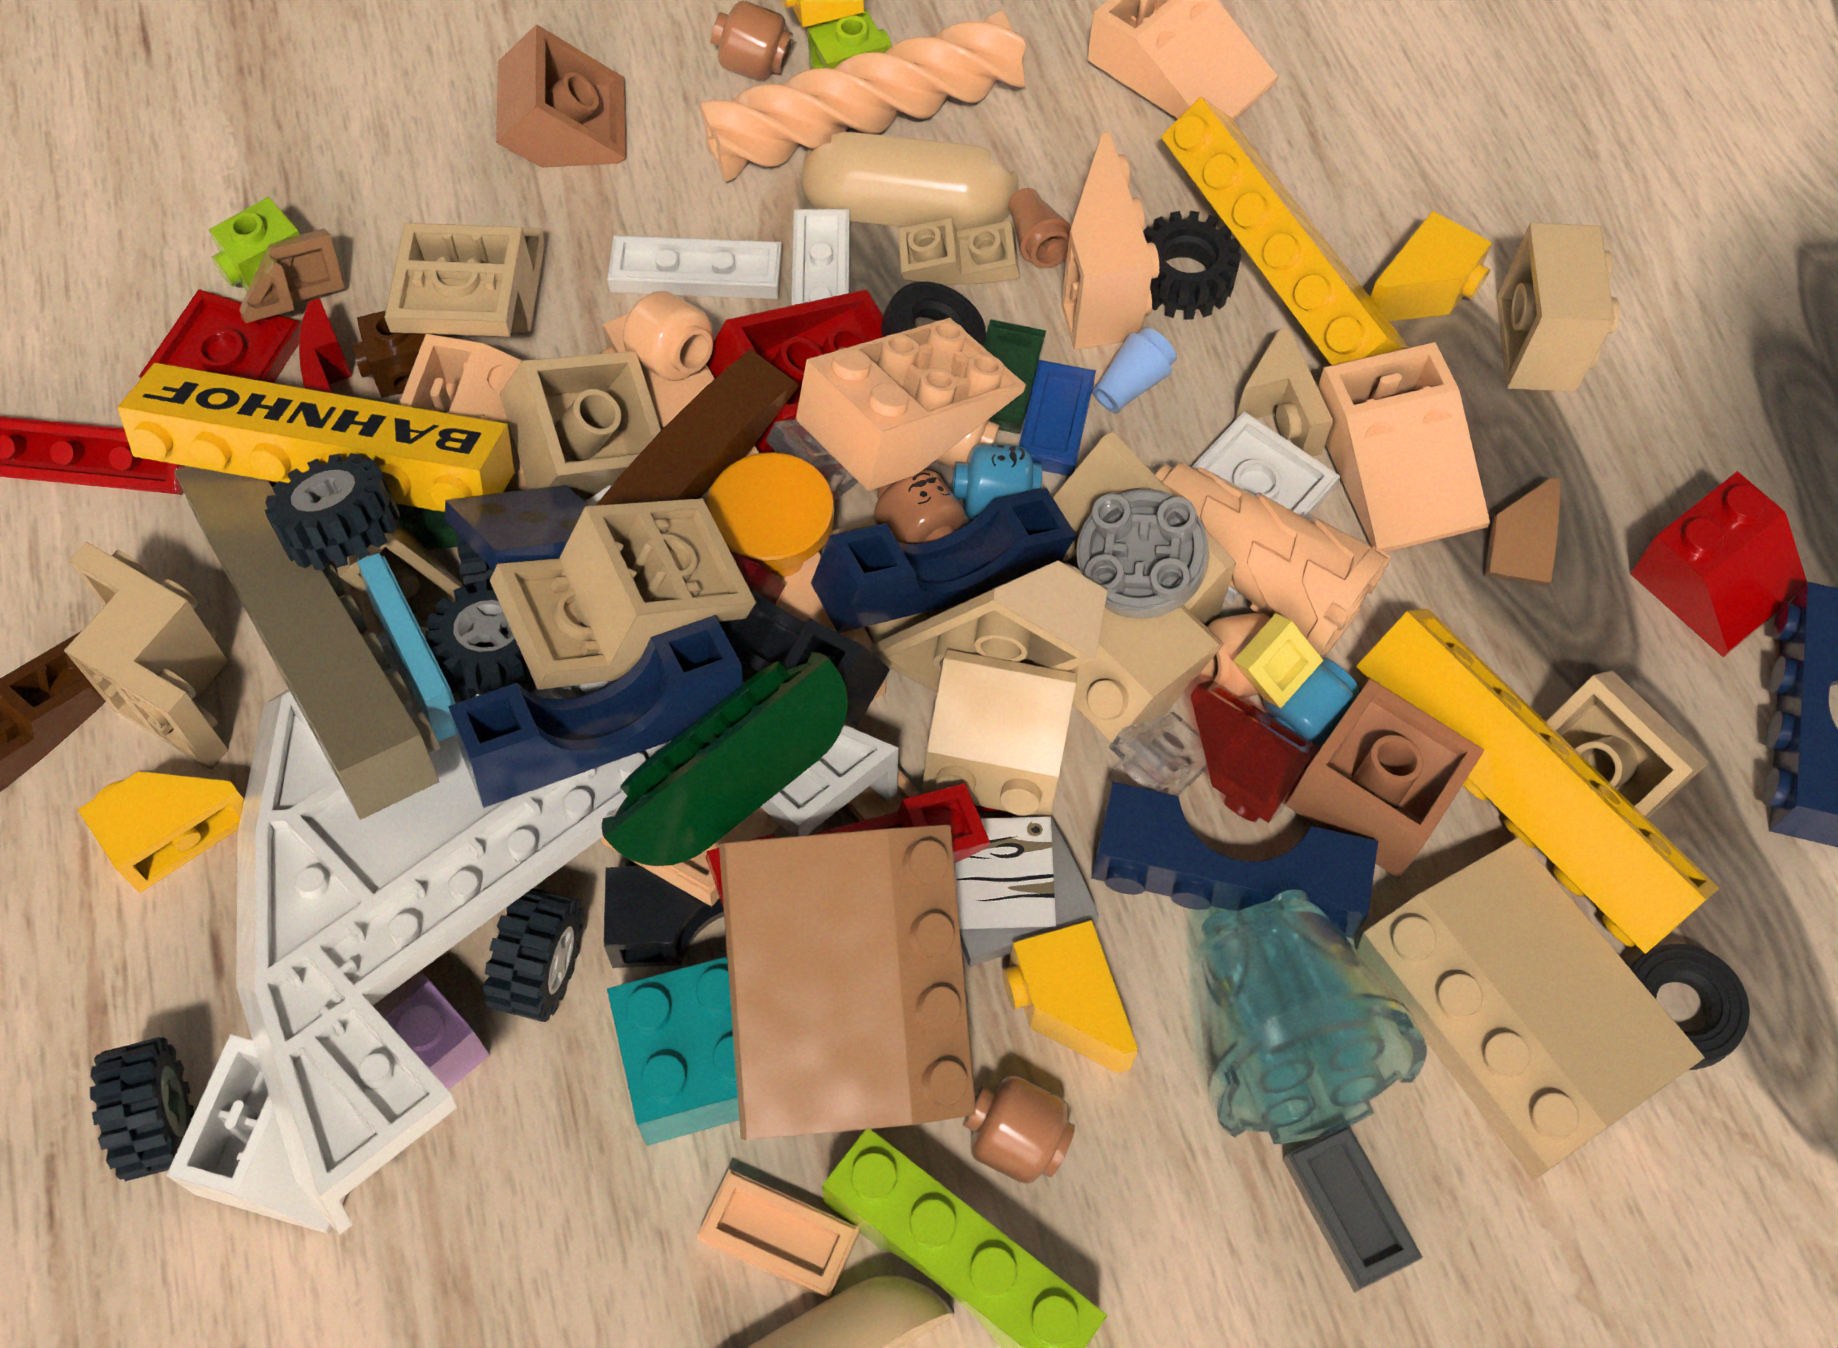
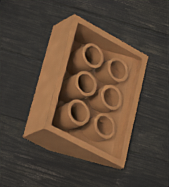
(846, 981)

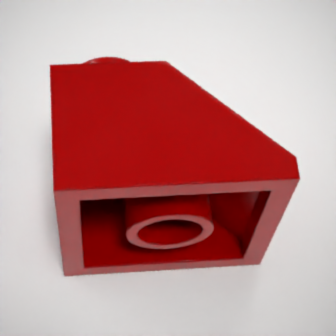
(1725, 564)

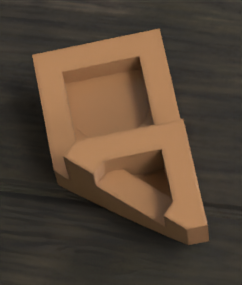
(290, 273)
(1526, 537)

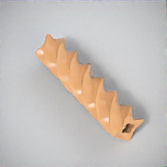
(862, 93)

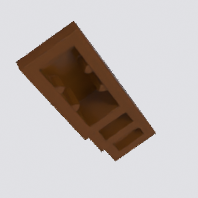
(706, 435)
(41, 708)

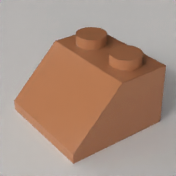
(559, 104)
(1385, 776)

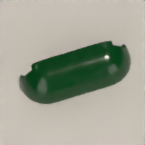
(729, 763)

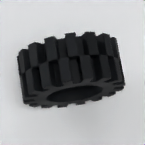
(1201, 243)

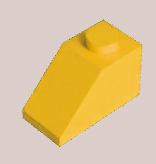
(1432, 271)
(160, 822)
(1071, 994)

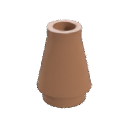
(1039, 229)

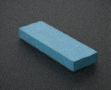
(408, 644)

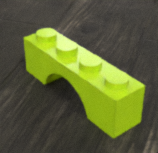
(957, 1249)

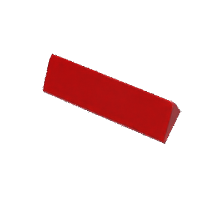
(79, 457)

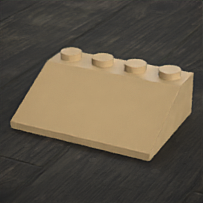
(1527, 1005)

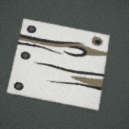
(1010, 879)

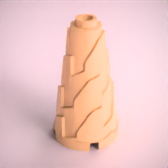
(1282, 558)

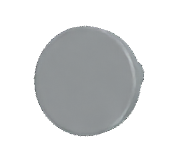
(1144, 551)

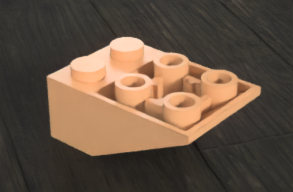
(1179, 53)
(1107, 256)
(463, 381)
(902, 399)
(1403, 447)

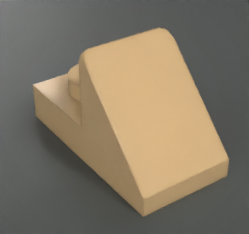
(1287, 388)

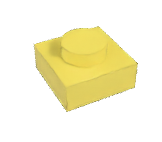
(1278, 660)

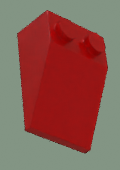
(795, 334)

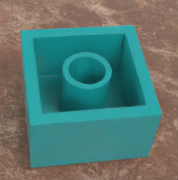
(678, 1050)

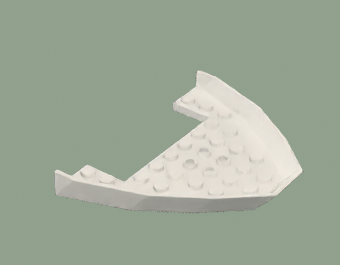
(357, 907)

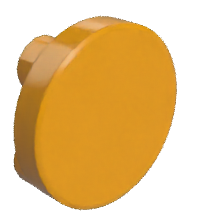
(773, 510)

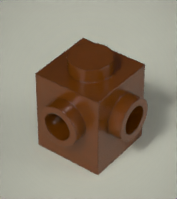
(385, 353)

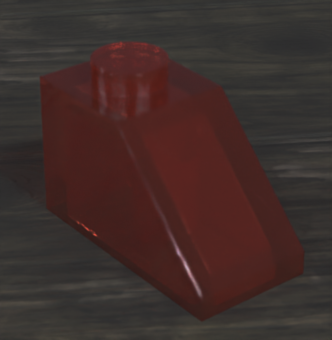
(1249, 752)

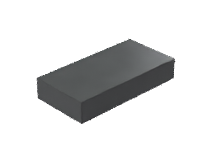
(1352, 1208)

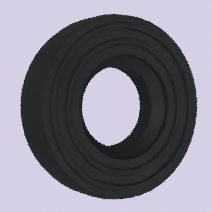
(933, 302)
(1717, 985)

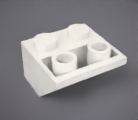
(236, 1146)

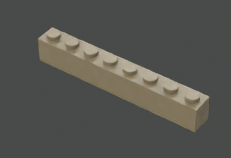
(317, 647)

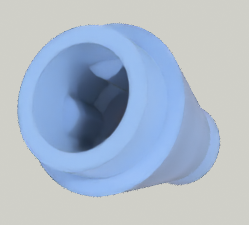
(1138, 366)

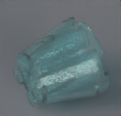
(1296, 1022)

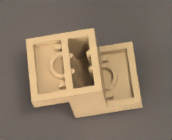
(465, 280)
(617, 585)
(149, 652)

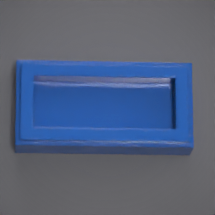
(1057, 415)

